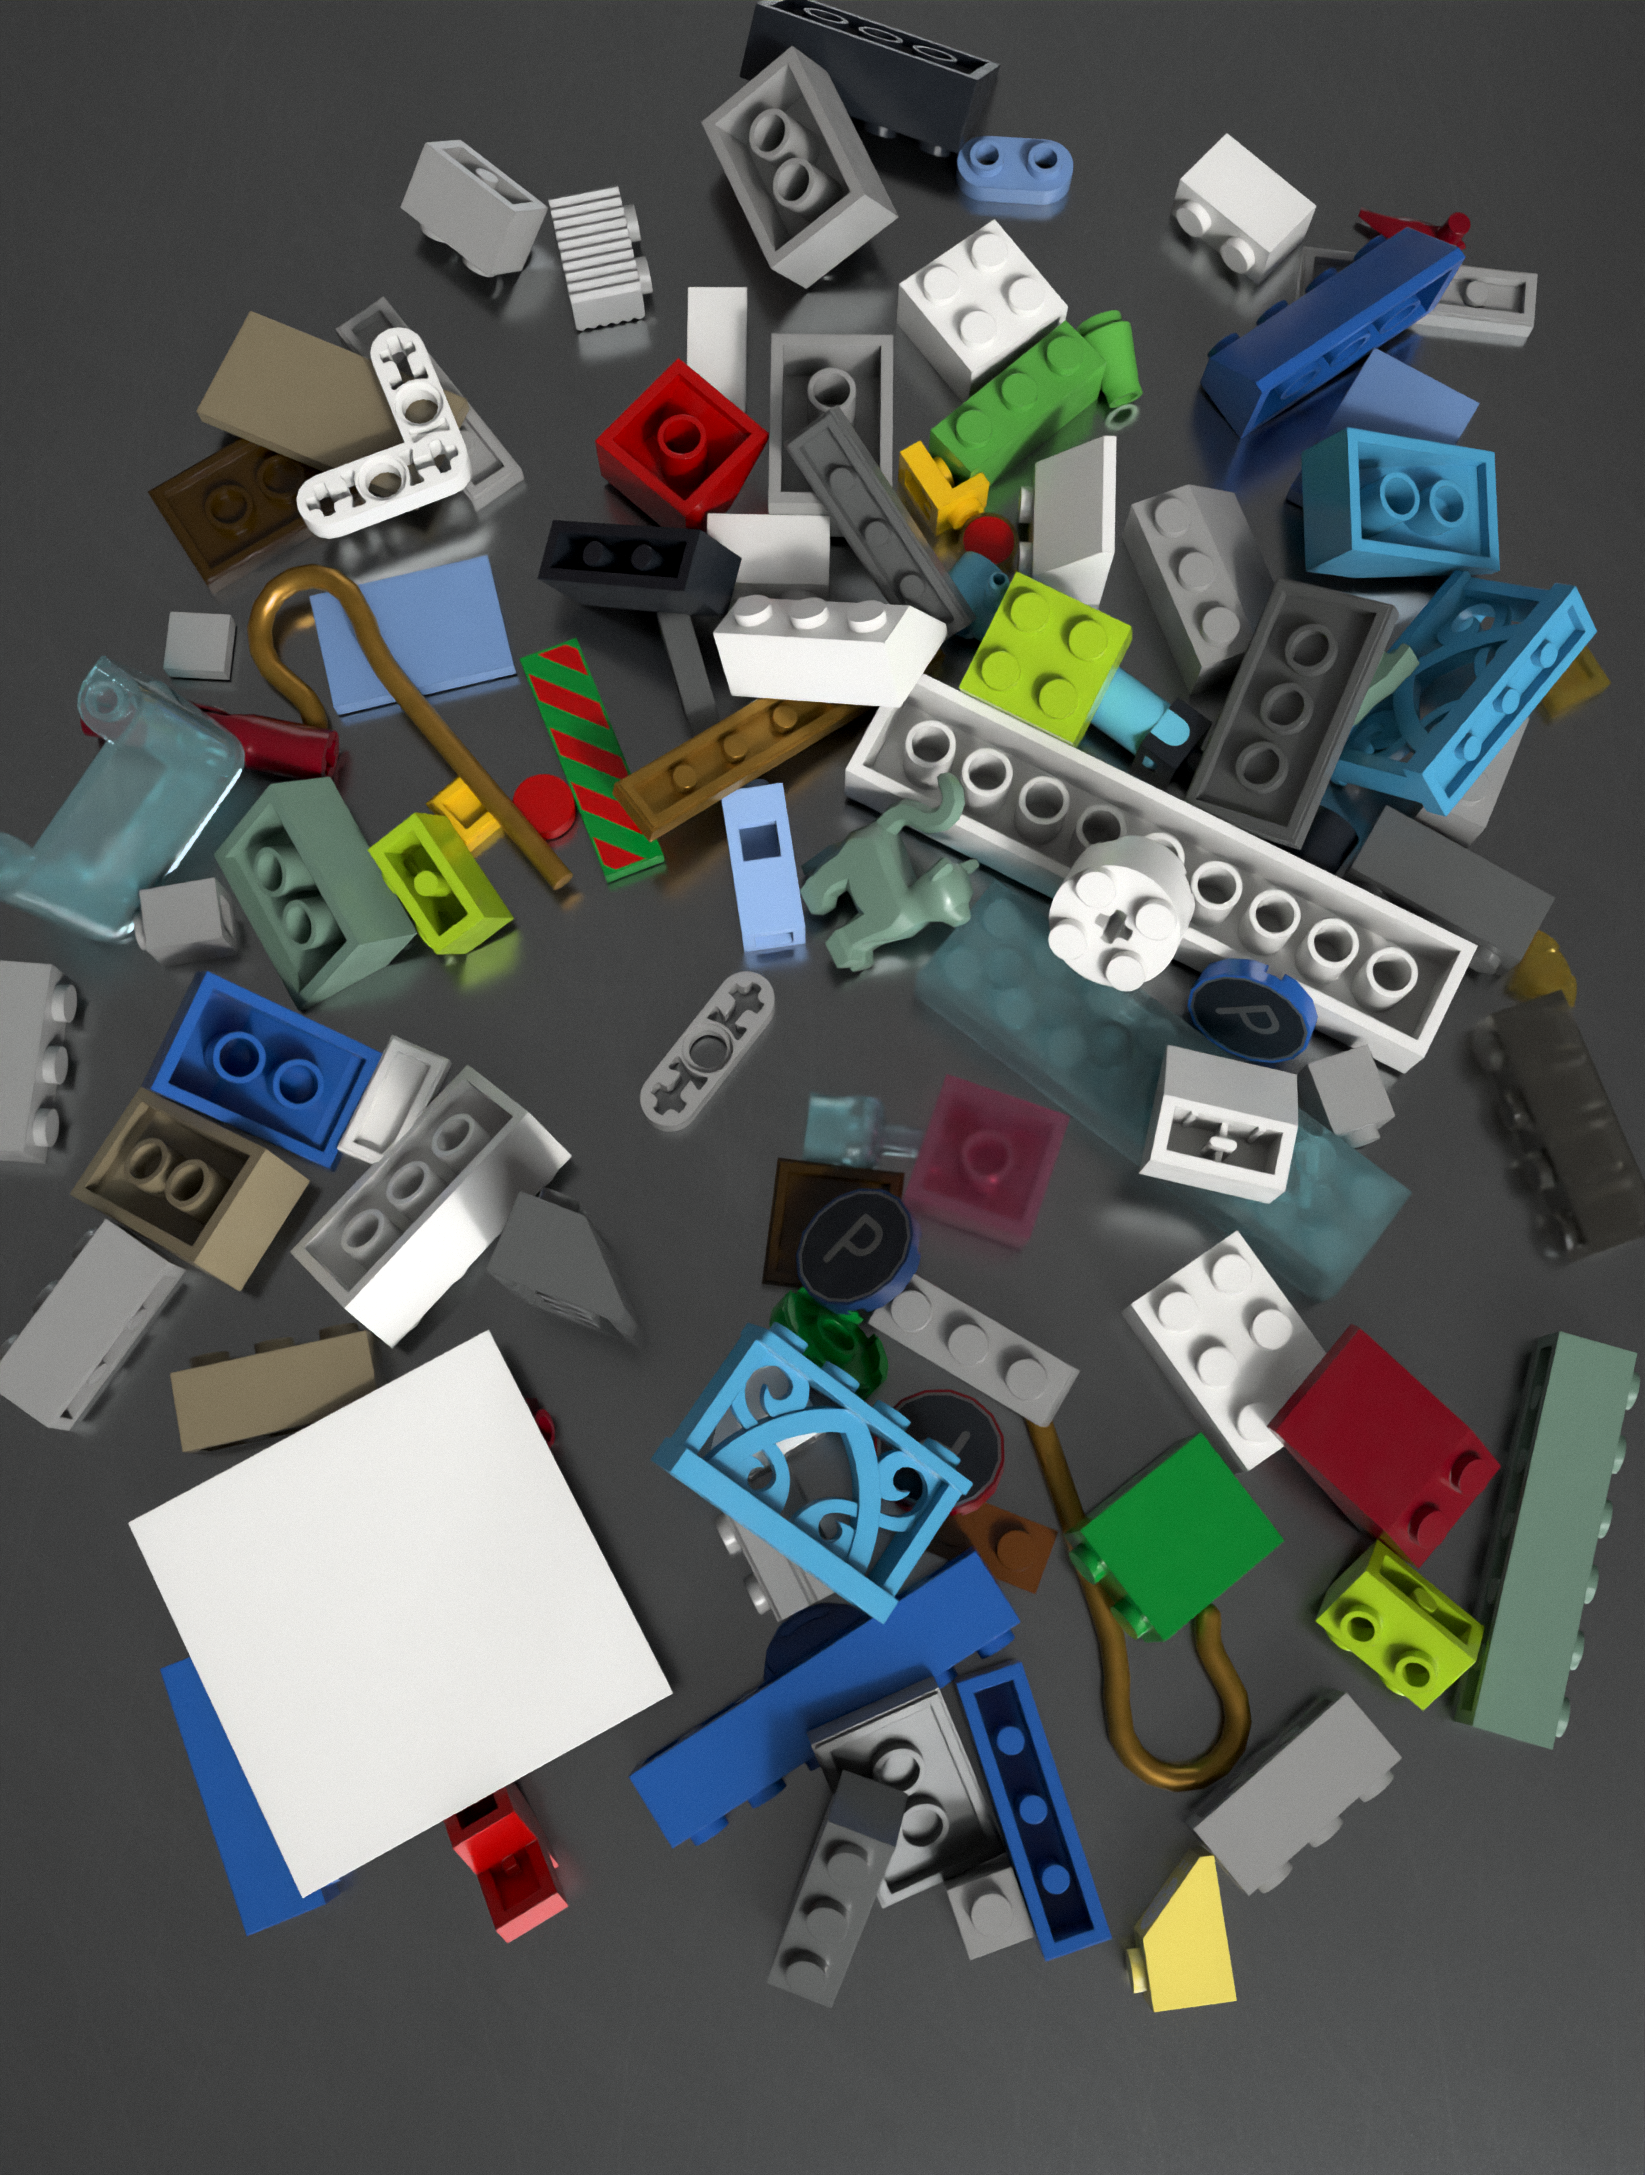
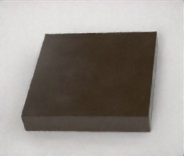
(798, 1195)

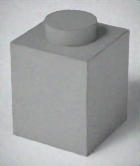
(186, 922)
(1346, 1095)
(989, 1907)

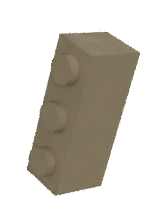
(274, 1391)

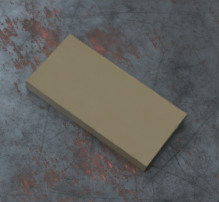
(310, 400)

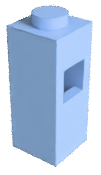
(763, 866)

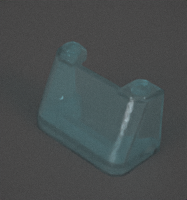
(129, 812)

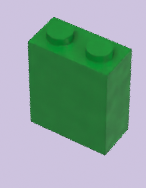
(1171, 1540)

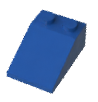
(261, 1068)

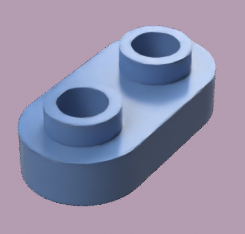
(1015, 173)

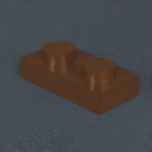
(1008, 1543)

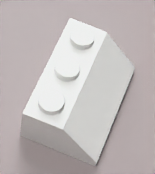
(826, 650)

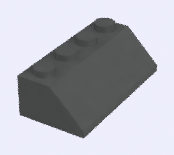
(562, 1266)

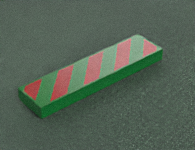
(588, 756)

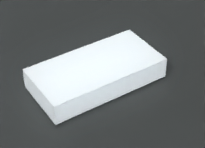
(393, 1100)

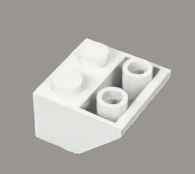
(1222, 1125)

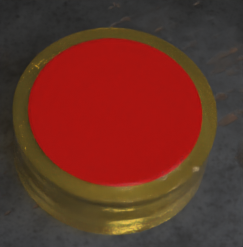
(991, 537)

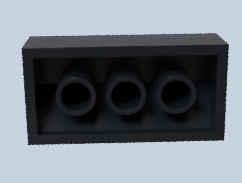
(879, 71)

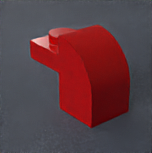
(511, 1860)

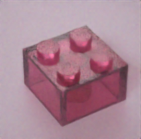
(985, 1161)

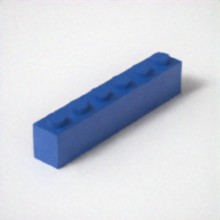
(763, 1734)

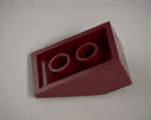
(1383, 1447)

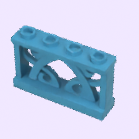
(1513, 674)
(724, 1470)

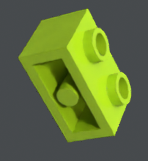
(440, 884)
(1400, 1625)

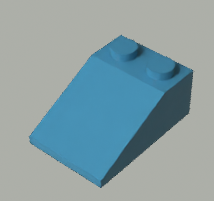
(1398, 507)

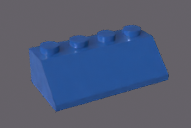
(1328, 327)

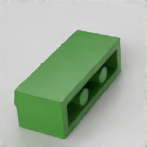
(1020, 407)

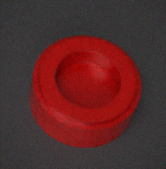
(546, 804)

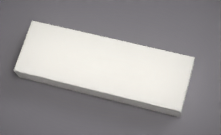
(719, 339)

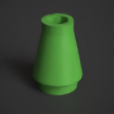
(1114, 342)

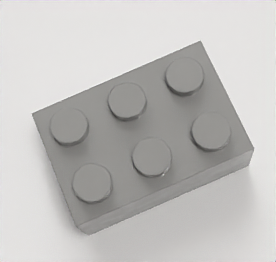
(799, 168)
(806, 381)

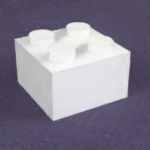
(977, 309)

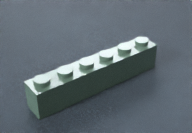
(1548, 1538)

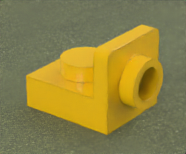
(934, 491)

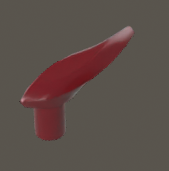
(1451, 231)

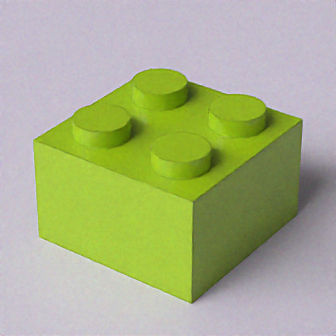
(1047, 659)

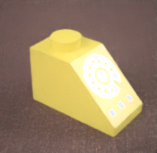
(1183, 1940)

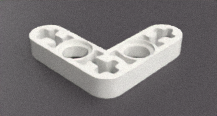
(420, 447)

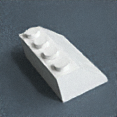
(415, 1232)

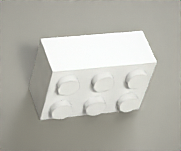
(1227, 1347)

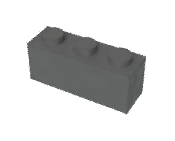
(1450, 889)
(837, 1888)

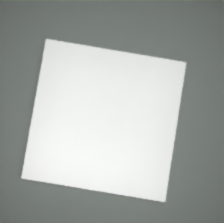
(398, 1612)

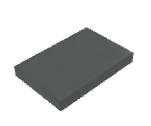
(916, 1750)

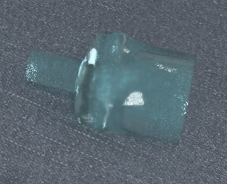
(853, 1131)

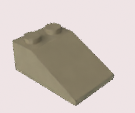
(191, 1187)

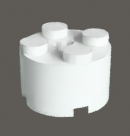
(1121, 912)

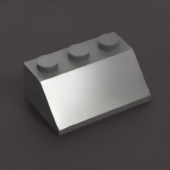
(1200, 578)

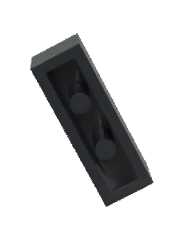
(640, 567)

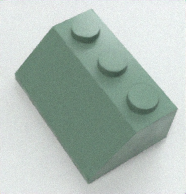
(313, 890)

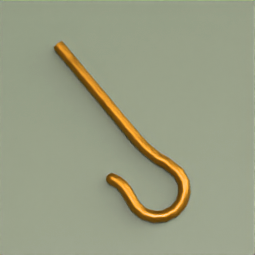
(400, 688)
(1115, 1658)

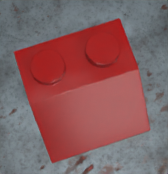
(680, 450)

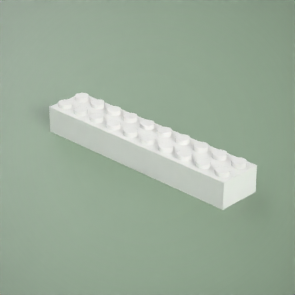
(1041, 803)

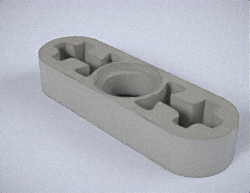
(748, 1023)

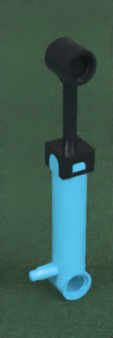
(1156, 732)

